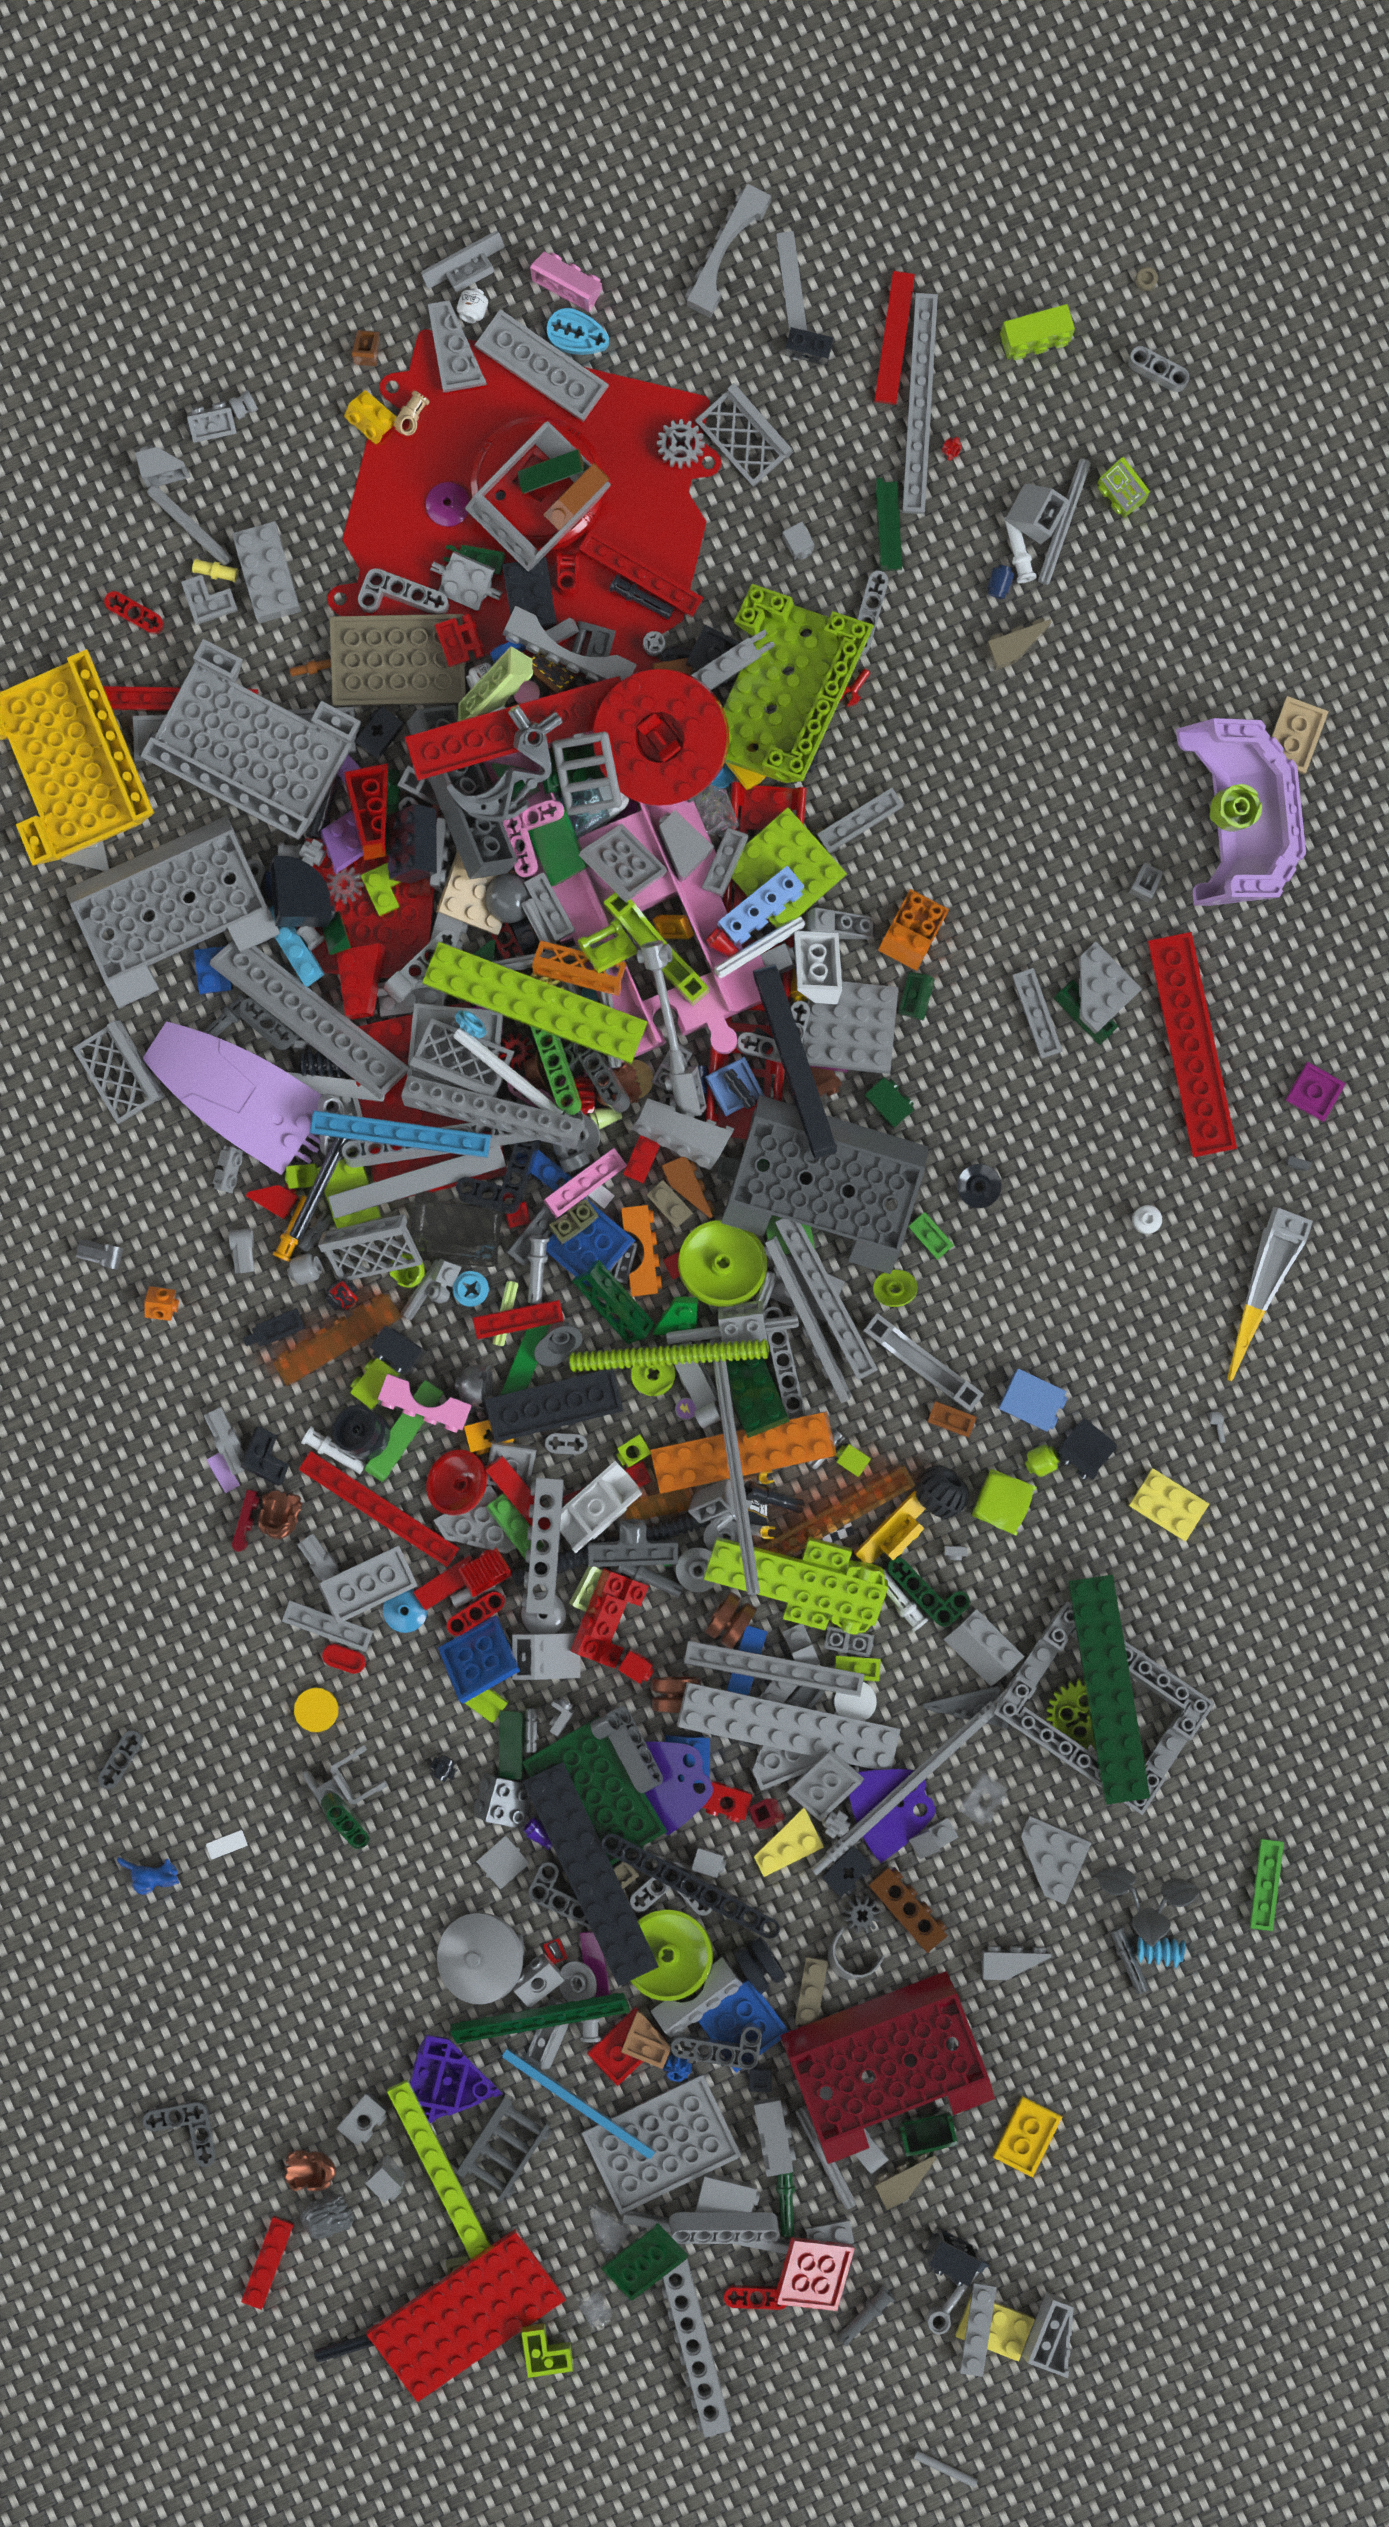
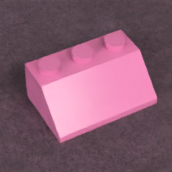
(566, 280)

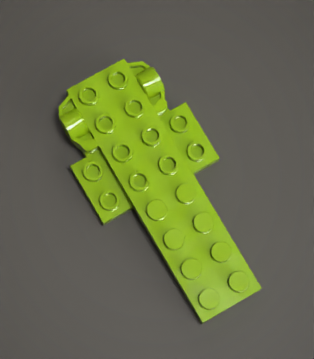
(816, 1588)

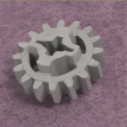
(687, 437)

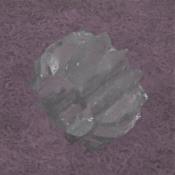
(352, 880)

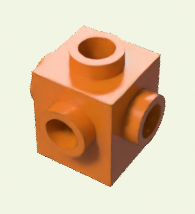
(160, 1303)

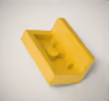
(369, 416)

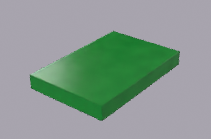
(558, 849)

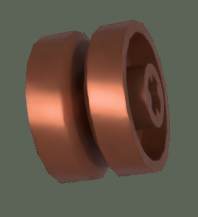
(728, 1618)
(674, 1689)

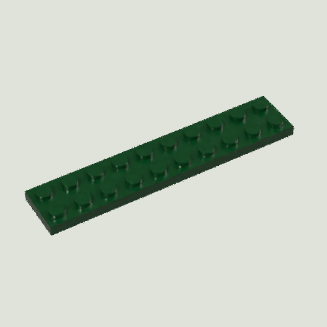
(1109, 1689)

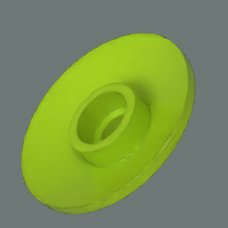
(899, 1282)

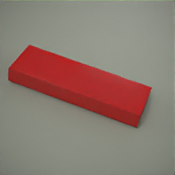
(441, 1586)

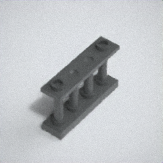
(494, 2128)

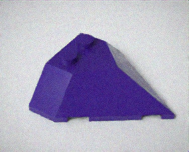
(447, 2079)

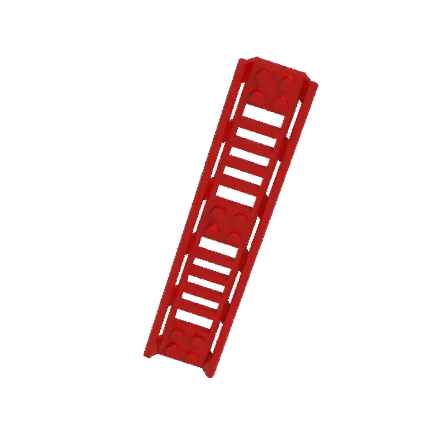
(758, 810)

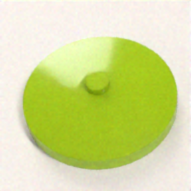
(722, 1264)
(681, 1953)

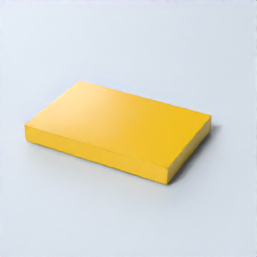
(1027, 2136)

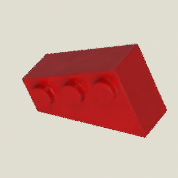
(359, 978)

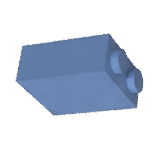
(1033, 1400)

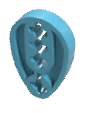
(577, 320)

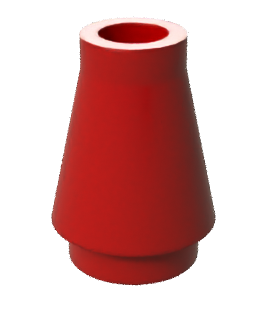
(721, 942)

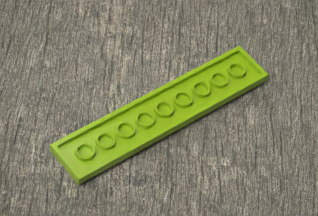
(535, 1002)

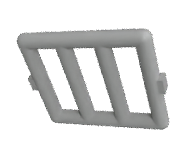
(606, 758)

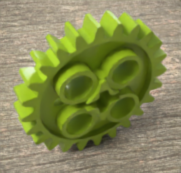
(1070, 1699)

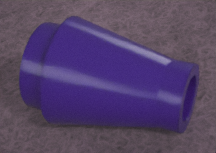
(535, 1831)

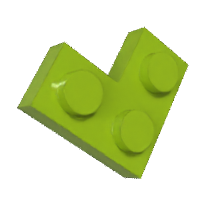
(380, 889)

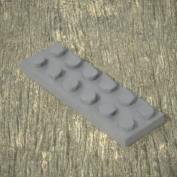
(541, 365)

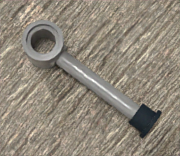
(949, 2305)

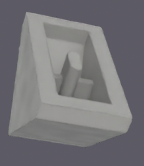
(1146, 882)

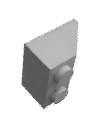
(160, 467)

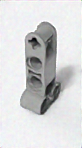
(402, 983)

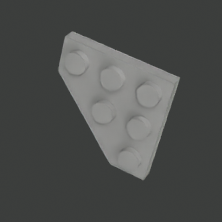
(1102, 987)
(476, 1526)
(779, 1765)
(1054, 1857)

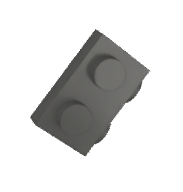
(502, 1801)

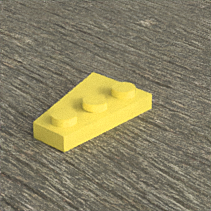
(790, 1844)

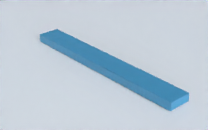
(400, 1134)
(579, 2103)

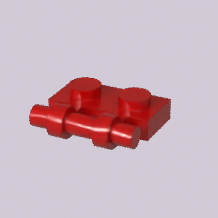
(452, 642)

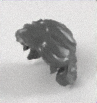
(326, 2216)

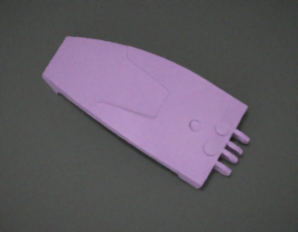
(236, 1093)

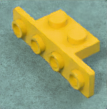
(894, 1532)

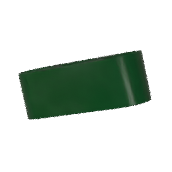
(345, 1820)

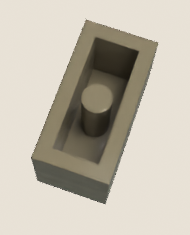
(669, 1204)

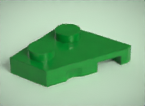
(678, 1317)

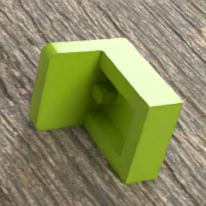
(301, 1175)

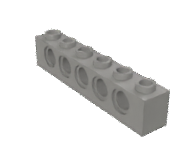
(546, 1603)

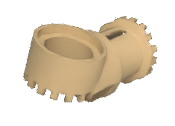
(411, 412)

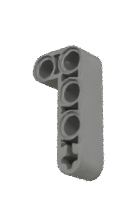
(404, 596)
(701, 1391)

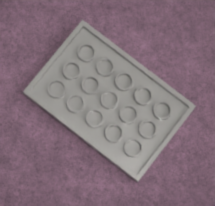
(683, 2129)

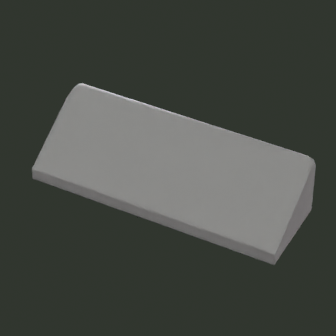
(546, 2042)

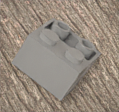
(1037, 511)

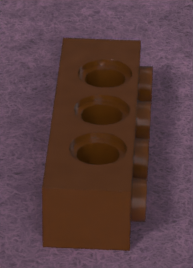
(926, 1938)

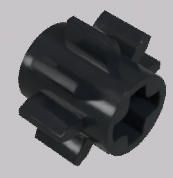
(443, 1768)

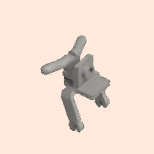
(338, 1784)

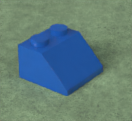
(701, 1743)

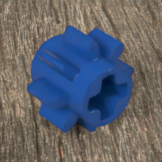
(677, 2068)

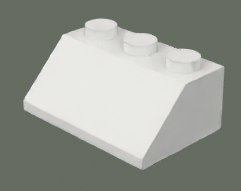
(818, 966)

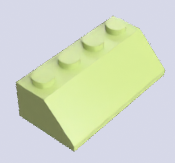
(496, 685)

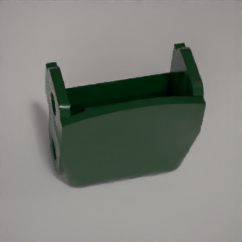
(928, 2132)

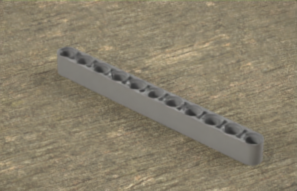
(388, 1155)

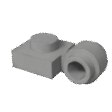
(444, 1275)

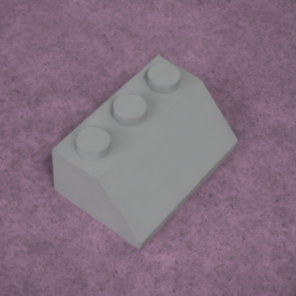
(983, 1647)

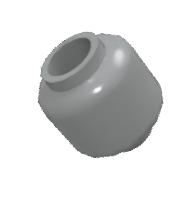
(304, 1269)

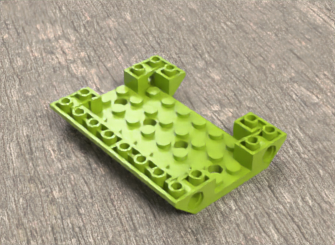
(804, 698)

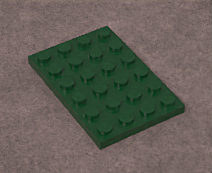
(602, 1786)

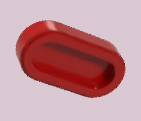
(344, 1658)

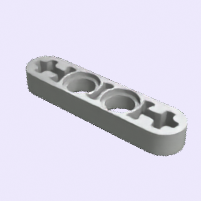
(873, 613)

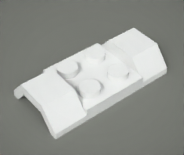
(598, 1506)

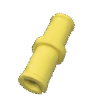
(215, 570)

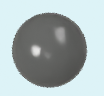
(505, 898)

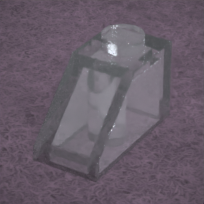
(608, 2229)

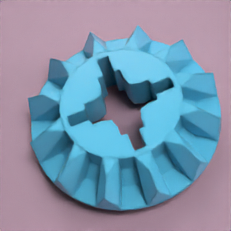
(471, 1023)
(460, 1290)

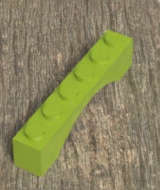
(642, 931)

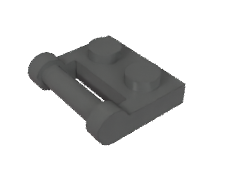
(600, 641)

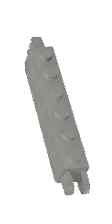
(732, 661)

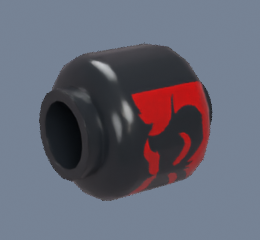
(342, 1295)

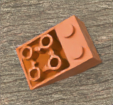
(913, 929)

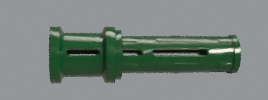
(785, 2190)

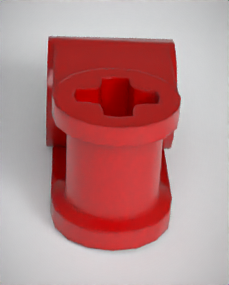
(567, 569)

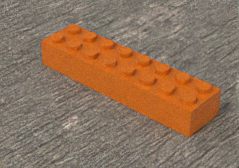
(706, 1460)

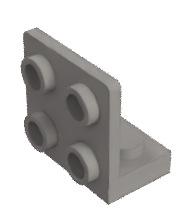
(742, 1322)

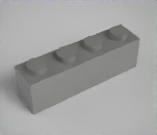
(682, 1132)

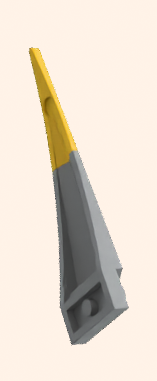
(1277, 1252)

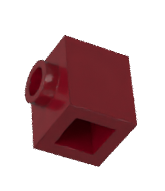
(766, 1813)

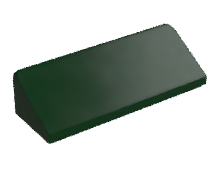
(551, 471)
(1070, 1001)
(510, 1744)

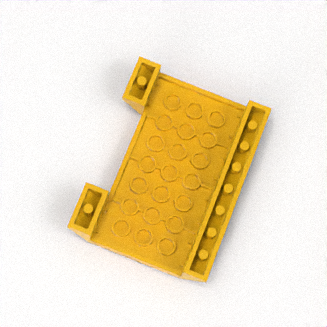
(71, 761)

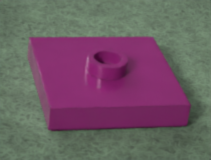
(1315, 1092)

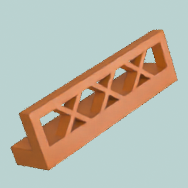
(572, 973)

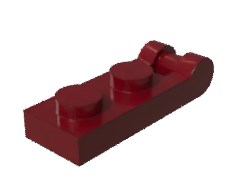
(245, 1521)

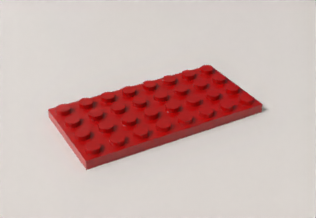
(466, 2315)

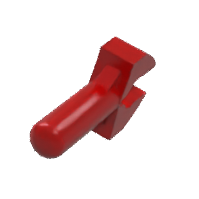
(855, 687)

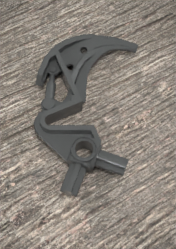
(535, 750)

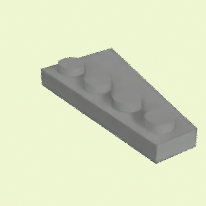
(454, 356)

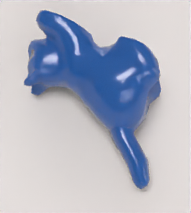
(147, 1878)

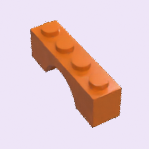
(637, 1222)

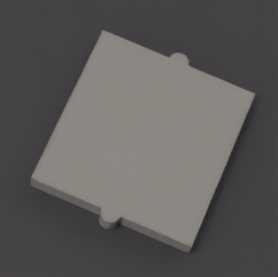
(503, 1862)

